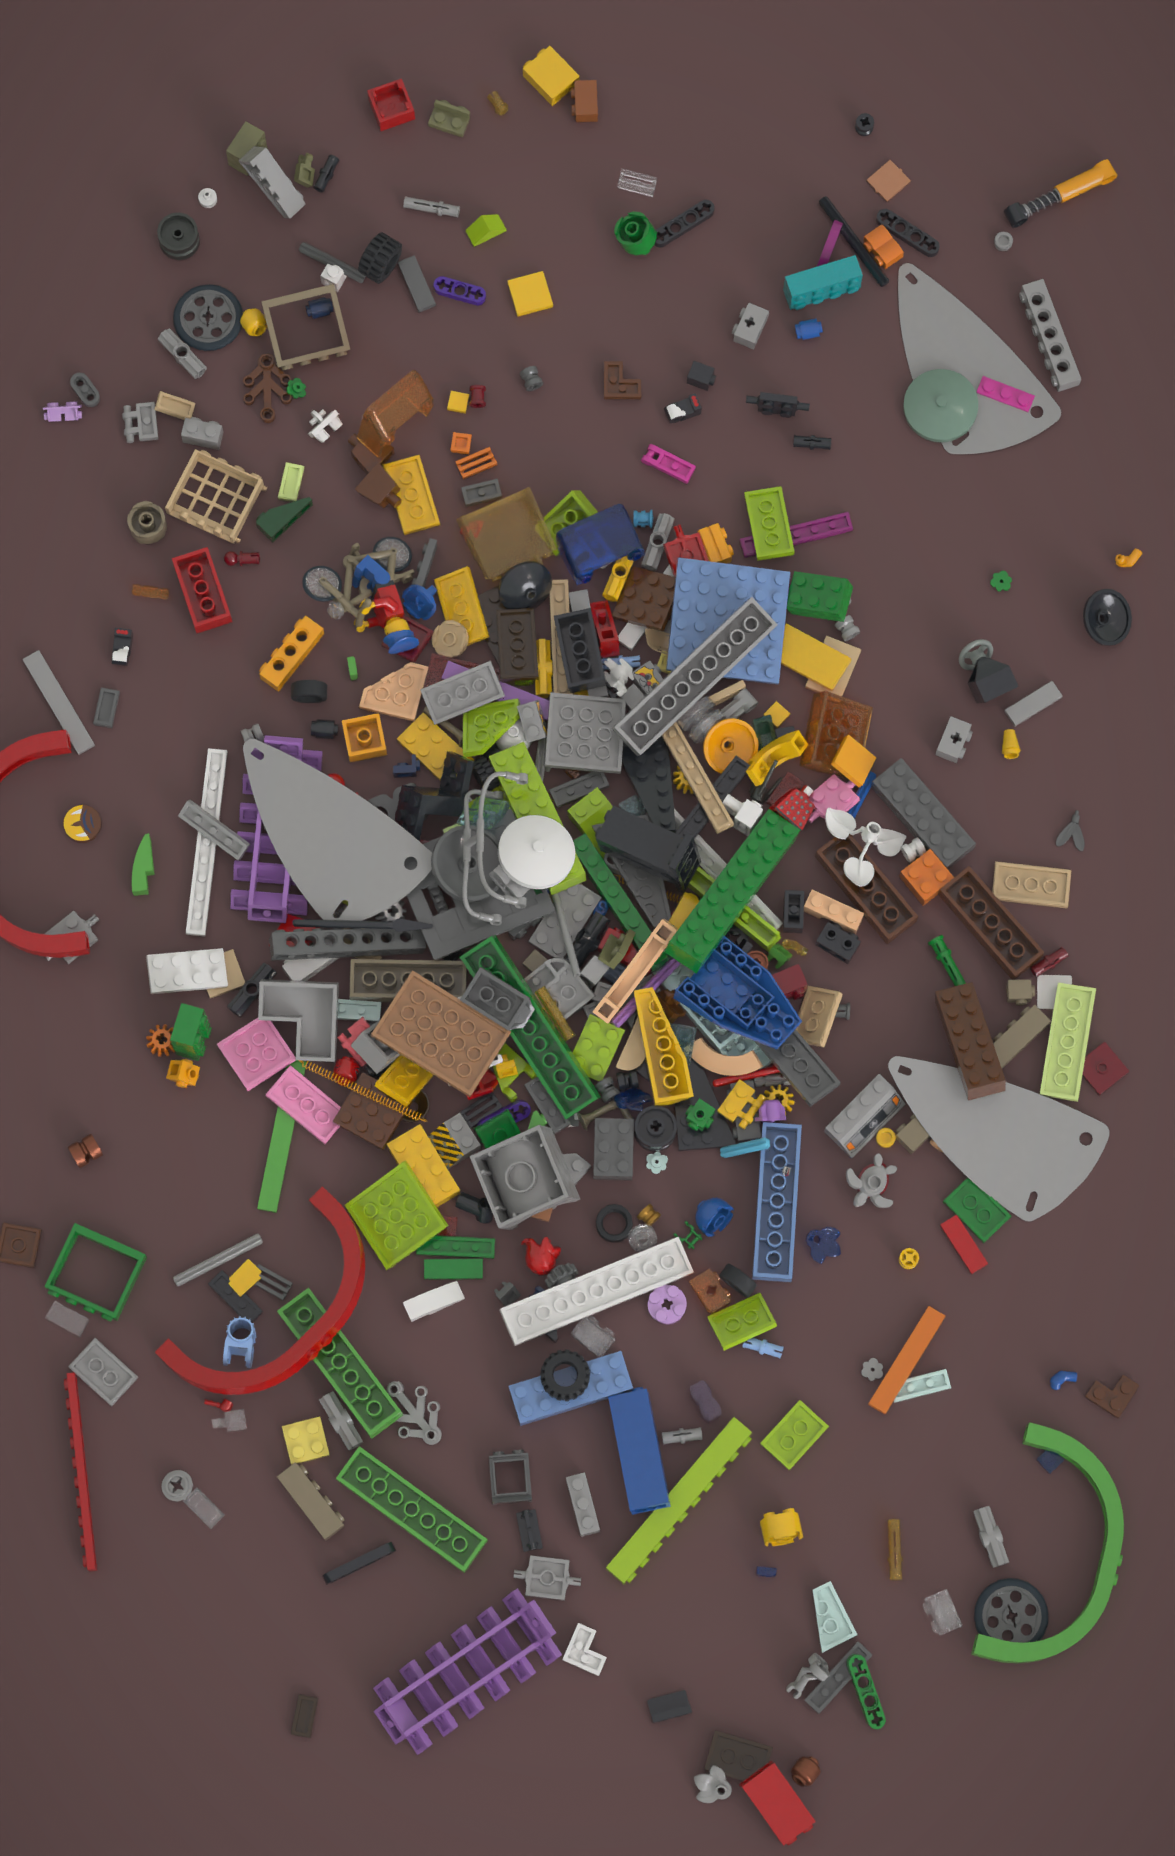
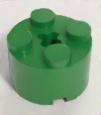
(635, 233)

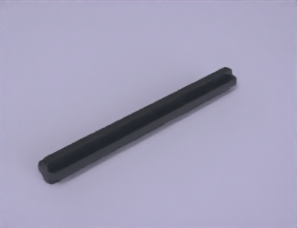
(854, 242)

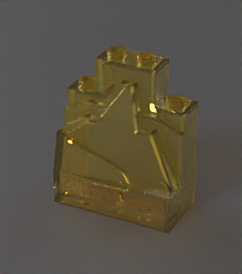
(507, 534)

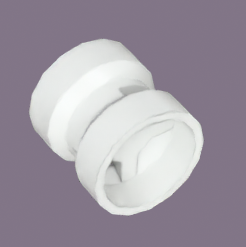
(913, 850)

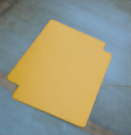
(245, 1277)

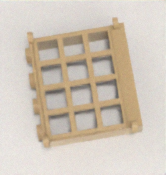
(202, 521)

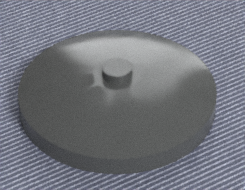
(449, 866)

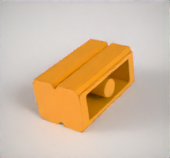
(715, 544)

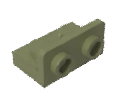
(449, 118)
(616, 948)

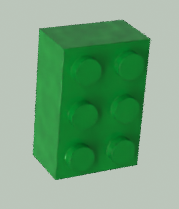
(819, 596)

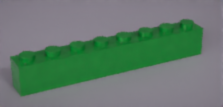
(614, 895)

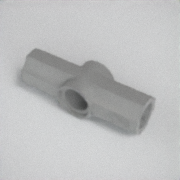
(189, 361)
(654, 552)
(341, 1421)
(991, 1536)

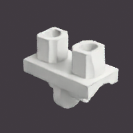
(331, 420)

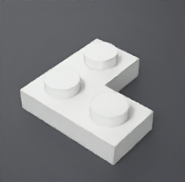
(579, 1653)

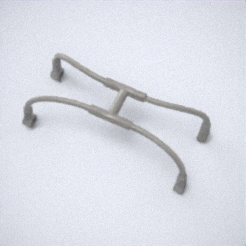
(478, 839)

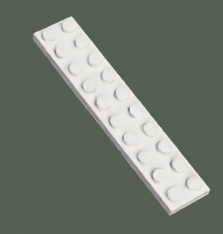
(596, 1291)

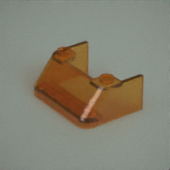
(393, 410)

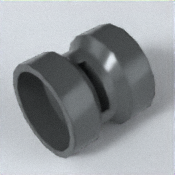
(531, 378)
(607, 1089)

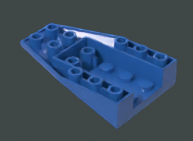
(739, 996)

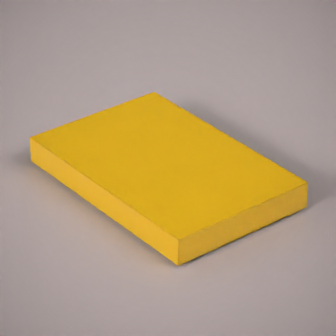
(403, 1080)

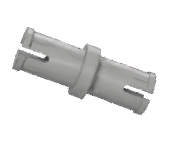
(682, 1435)

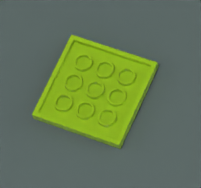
(396, 1215)

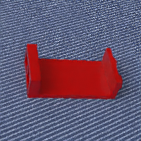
(778, 1803)

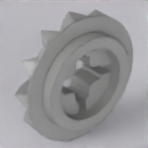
(176, 1477)

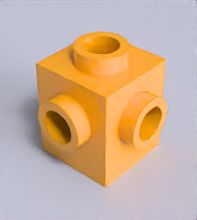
(183, 1073)

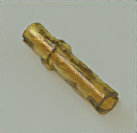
(554, 1012)
(895, 1573)

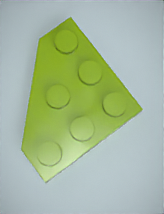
(487, 724)

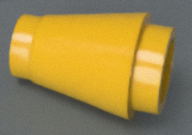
(1010, 745)

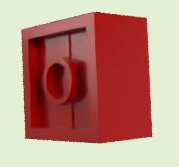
(391, 104)

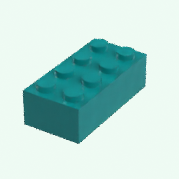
(822, 282)

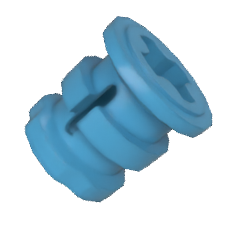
(643, 518)

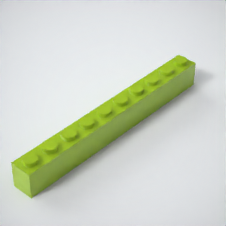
(681, 1497)

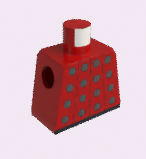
(795, 806)

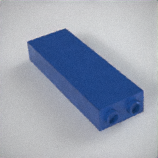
(639, 1451)

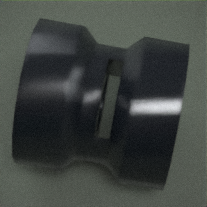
(622, 1079)

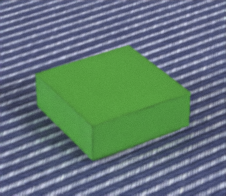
(352, 668)

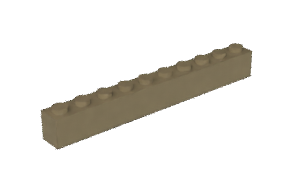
(1007, 1046)

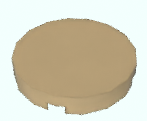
(450, 639)

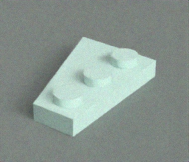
(832, 1619)

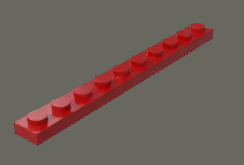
(81, 1479)

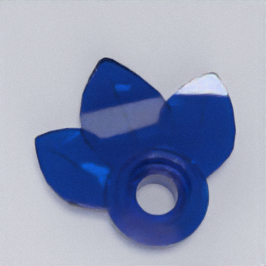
(632, 1099)
(826, 1245)

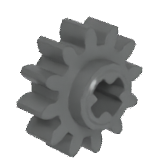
(561, 1274)

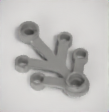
(416, 1415)

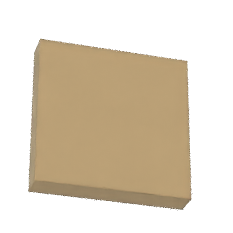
(234, 976)

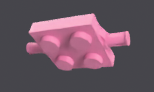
(832, 794)

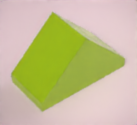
(485, 228)

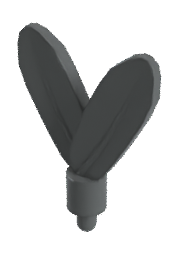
(1073, 830)

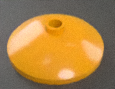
(741, 741)

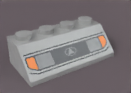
(865, 1116)

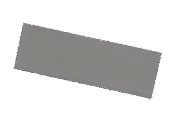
(1033, 703)

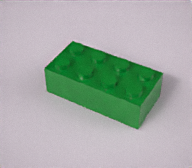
(190, 1032)

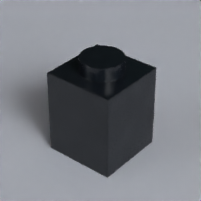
(701, 376)

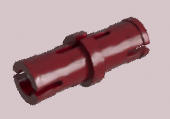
(1049, 962)

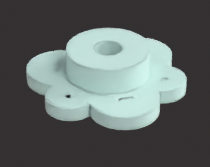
(656, 1168)

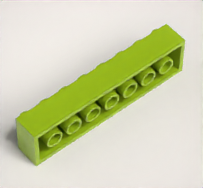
(530, 799)

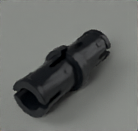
(326, 173)
(812, 442)

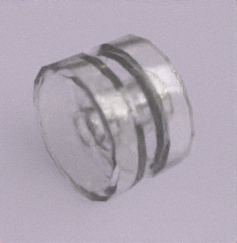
(700, 719)

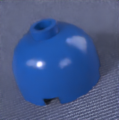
(713, 1215)

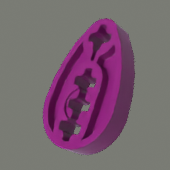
(830, 243)

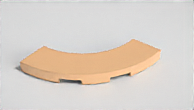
(724, 1064)

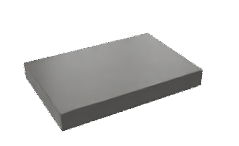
(103, 1372)

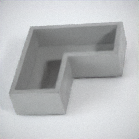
(311, 1006)

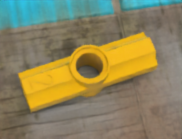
(616, 583)
(543, 685)

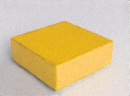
(458, 402)
(778, 714)

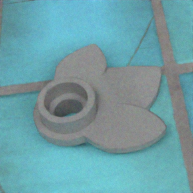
(710, 1783)

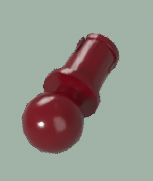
(232, 558)

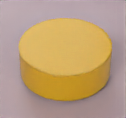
(885, 1137)

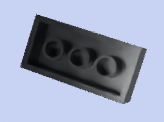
(580, 650)

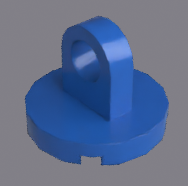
(420, 601)

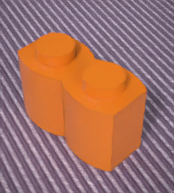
(883, 247)

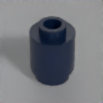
(319, 308)

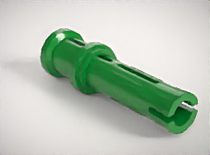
(944, 955)

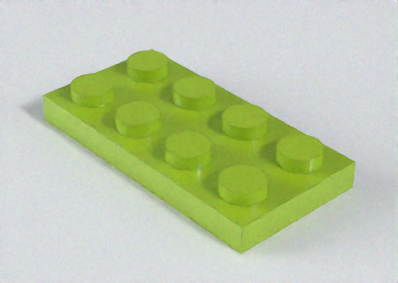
(769, 523)

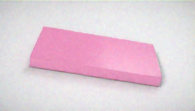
(305, 1104)

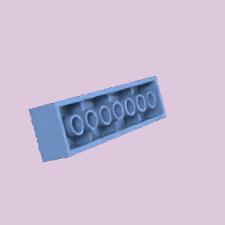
(776, 1203)

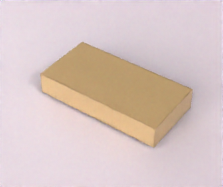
(174, 406)
(727, 693)

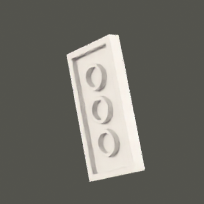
(186, 971)

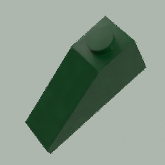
(280, 518)

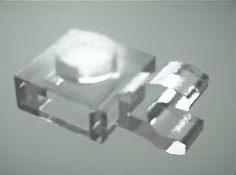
(233, 1420)

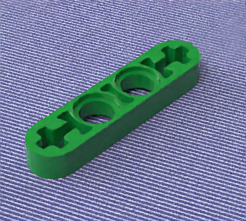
(863, 1692)

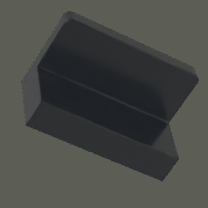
(669, 1706)

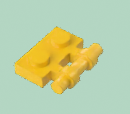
(736, 1101)

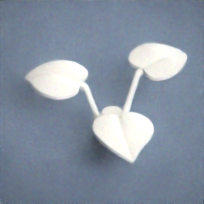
(887, 841)

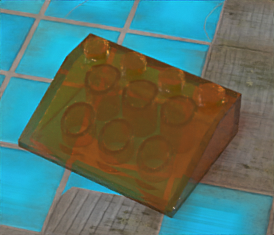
(828, 723)

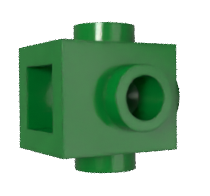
(703, 1109)

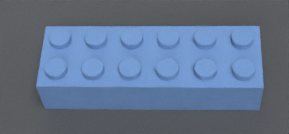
(607, 1378)

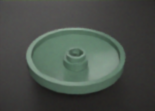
(940, 405)

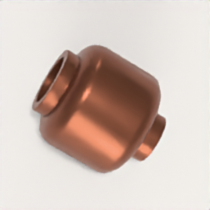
(805, 1771)

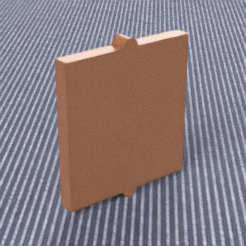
(888, 180)

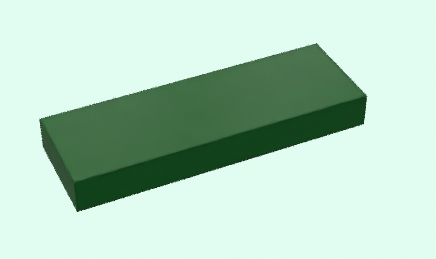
(453, 1269)

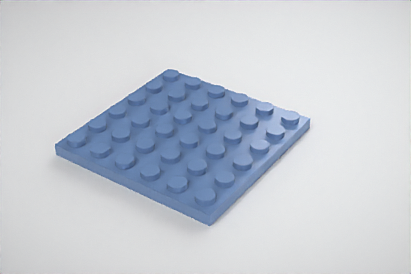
(710, 594)

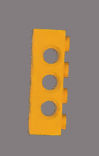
(277, 679)

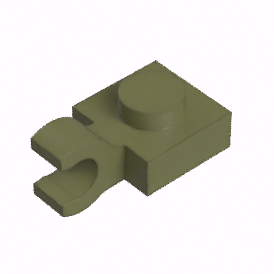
(304, 172)

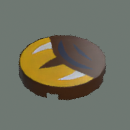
(82, 823)

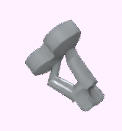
(819, 1671)

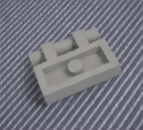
(146, 420)

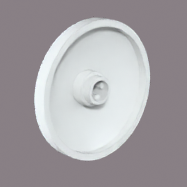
(536, 852)

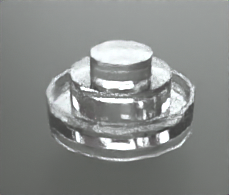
(642, 1237)

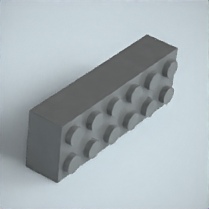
(922, 813)

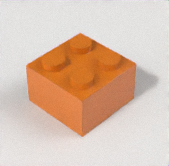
(926, 877)

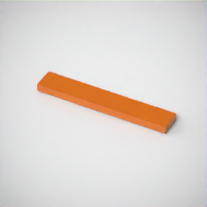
(906, 1360)

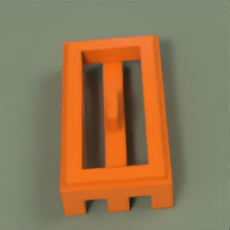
(490, 456)

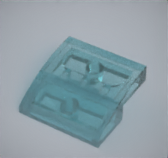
(492, 812)

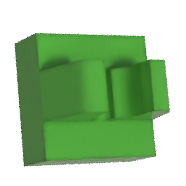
(780, 954)

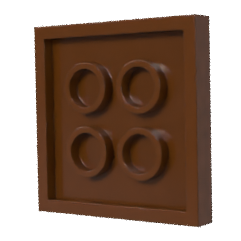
(646, 599)
(367, 1117)

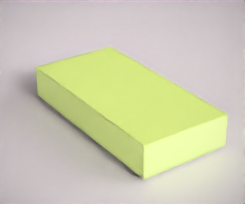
(291, 482)

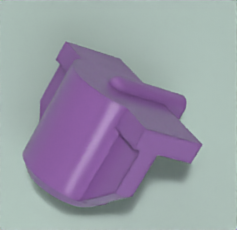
(771, 1111)

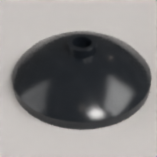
(522, 580)
(1114, 616)

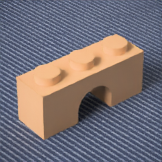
(826, 907)

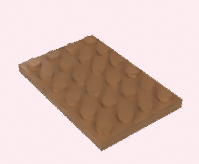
(440, 1033)

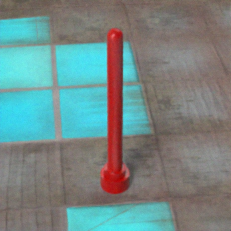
(755, 1074)

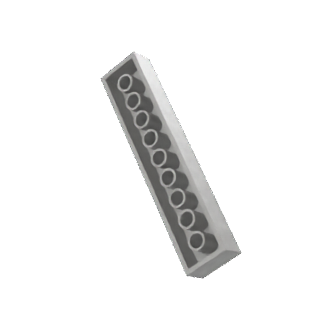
(694, 676)

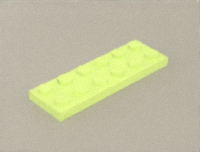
(1067, 1042)

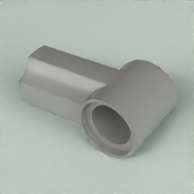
(742, 703)

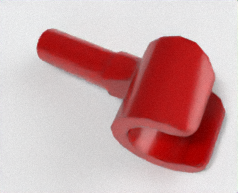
(226, 1405)

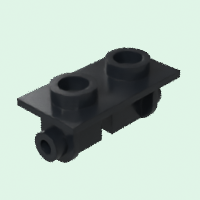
(529, 1530)

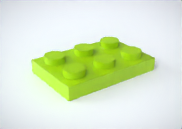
(597, 1046)
(742, 1321)
(794, 1435)

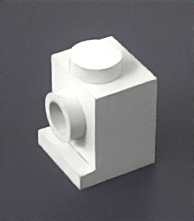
(333, 275)

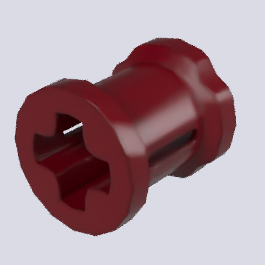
(477, 396)

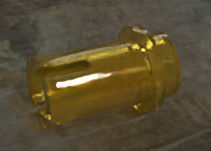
(500, 107)

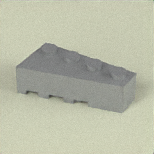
(272, 181)

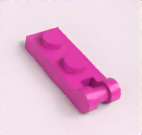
(669, 463)

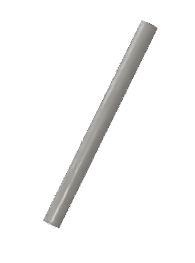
(566, 935)

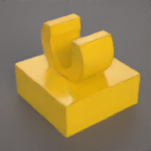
(506, 1068)

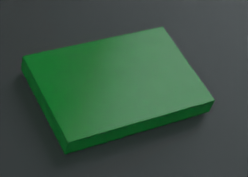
(977, 1209)

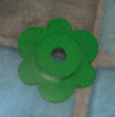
(296, 388)
(1001, 576)

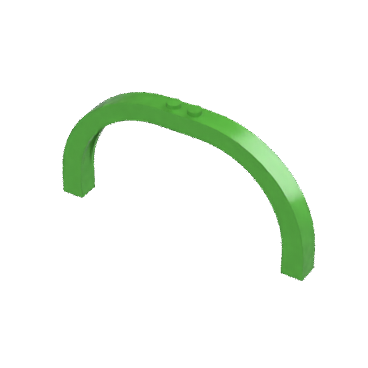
(1110, 1557)

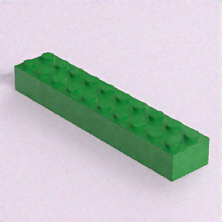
(732, 891)
(539, 1038)

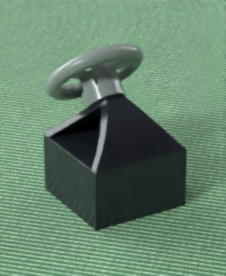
(988, 676)

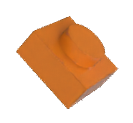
(461, 443)

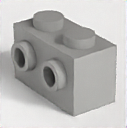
(202, 433)

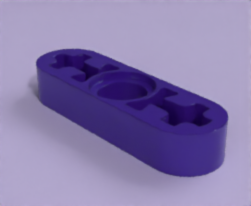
(455, 283)
(514, 1106)

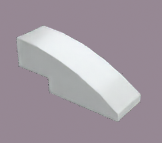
(433, 1301)

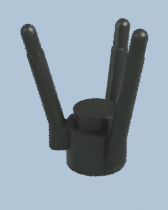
(760, 792)

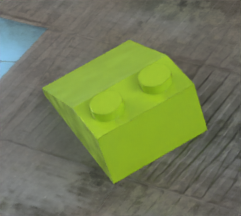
(567, 512)
(590, 812)

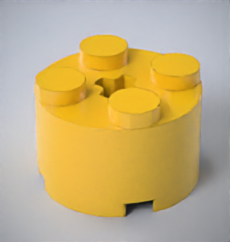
(781, 1527)

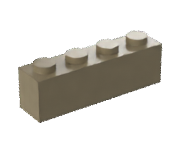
(310, 1500)

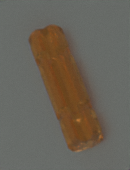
(150, 591)

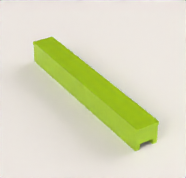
(748, 921)

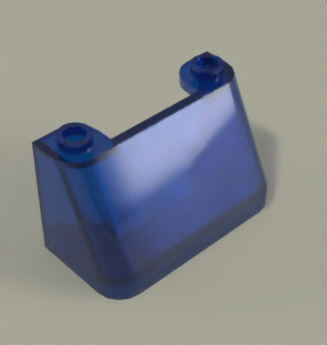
(598, 542)

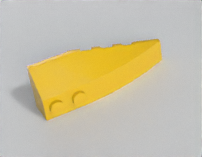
(663, 1054)

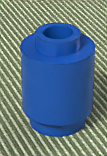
(808, 329)

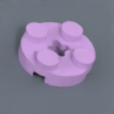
(661, 1313)

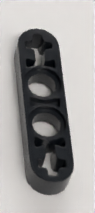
(684, 225)
(909, 230)
(359, 1563)

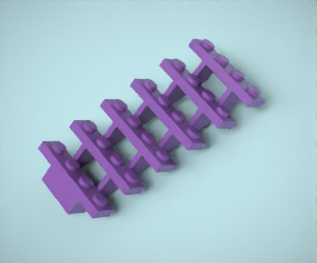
(268, 905)
(397, 1716)

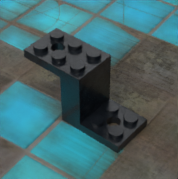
(446, 800)

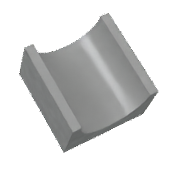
(524, 1176)

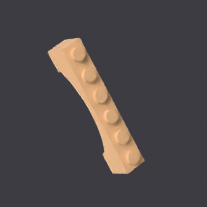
(635, 971)

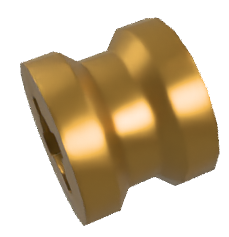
(648, 1215)

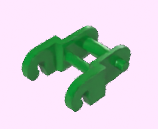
(698, 1236)

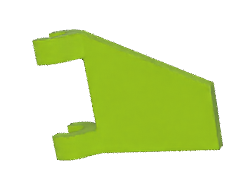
(521, 1065)

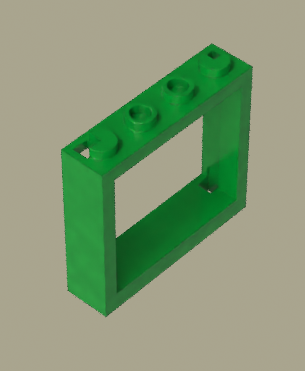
(79, 1230)

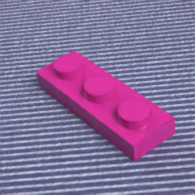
(1005, 394)

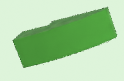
(142, 867)

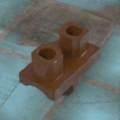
(670, 1005)

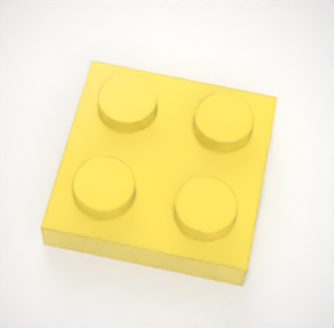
(305, 1440)

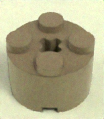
(151, 532)

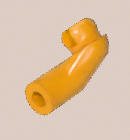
(1128, 561)

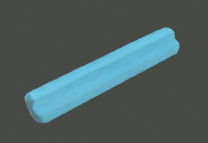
(745, 1147)

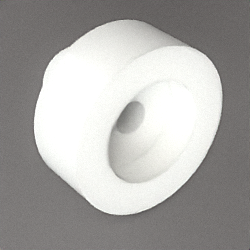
(207, 198)

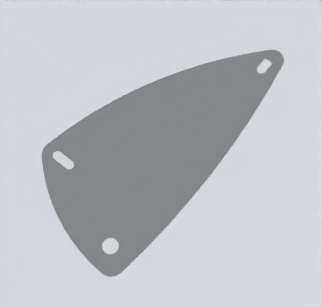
(949, 336)
(332, 837)
(1003, 1140)

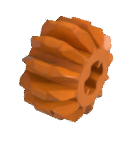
(156, 1044)

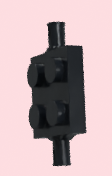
(777, 404)

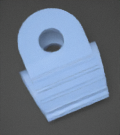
(240, 1347)

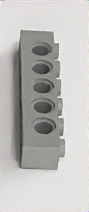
(1038, 291)

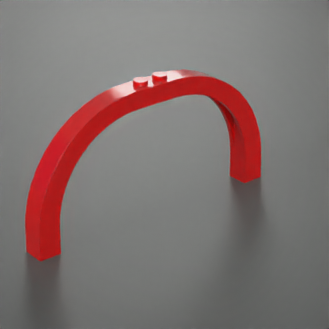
(44, 945)
(310, 1343)

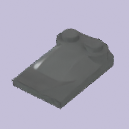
(498, 1000)

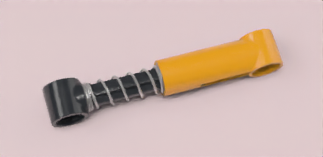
(1100, 174)

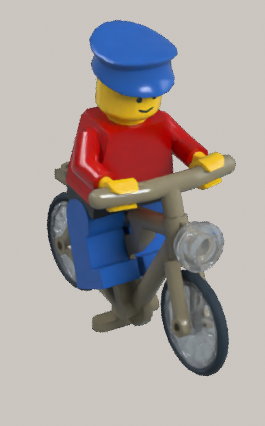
(375, 580)

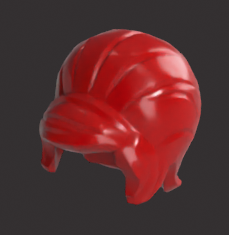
(541, 1257)

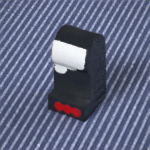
(683, 409)
(122, 646)

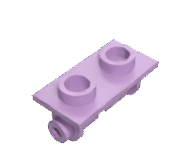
(70, 410)

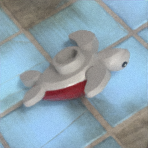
(871, 1183)

